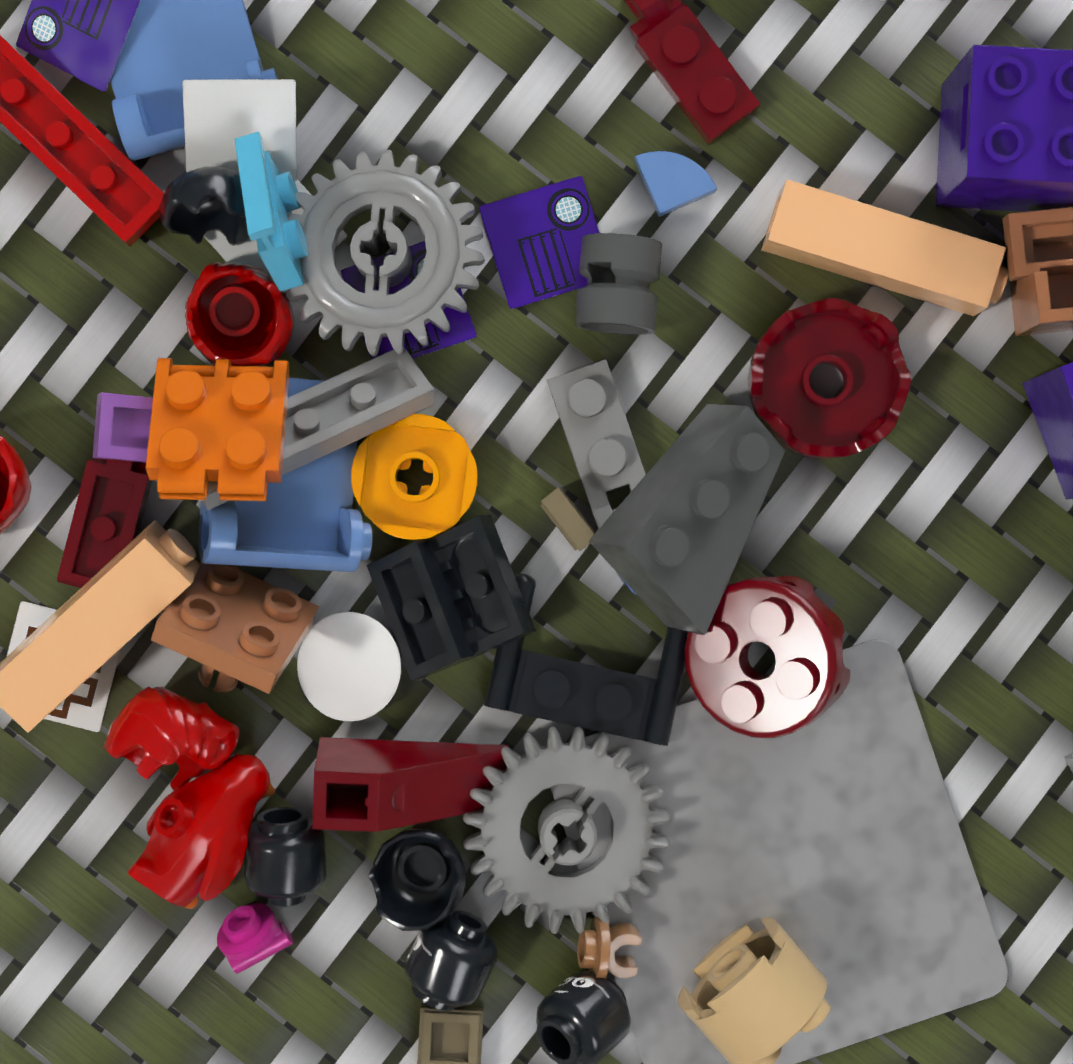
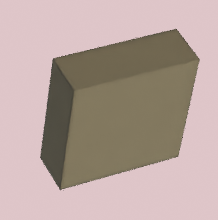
(568, 519)
(450, 1035)

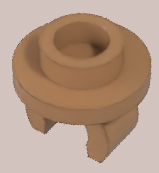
(598, 948)

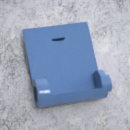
(170, 45)
(300, 524)

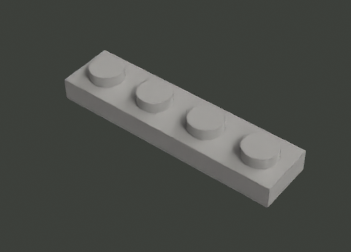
(348, 410)

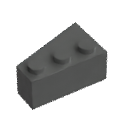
(692, 516)

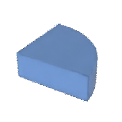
(673, 180)

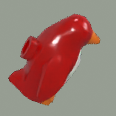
(202, 832)

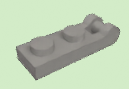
(597, 434)

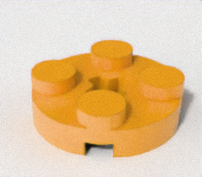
(393, 449)

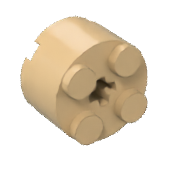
(755, 994)

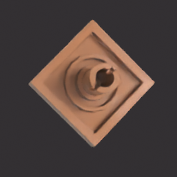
(235, 627)

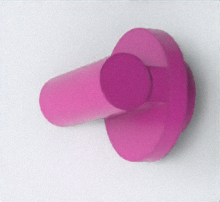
(251, 936)

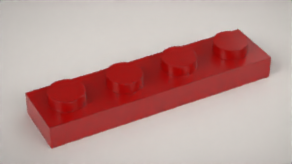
(75, 149)

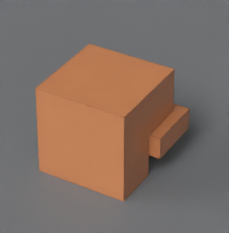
(1040, 270)

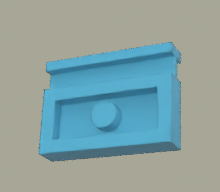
(267, 202)

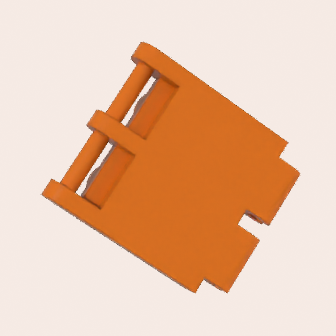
(217, 428)

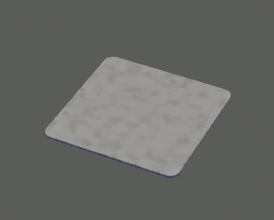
(829, 836)

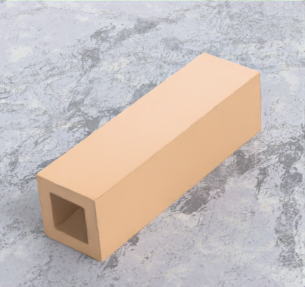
(885, 249)
(95, 623)

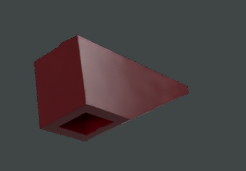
(396, 782)

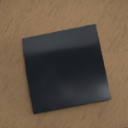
(450, 597)

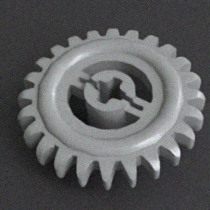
(375, 312)
(529, 878)

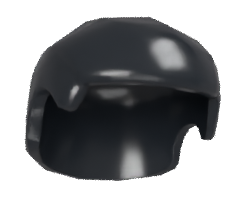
(206, 202)
(417, 879)

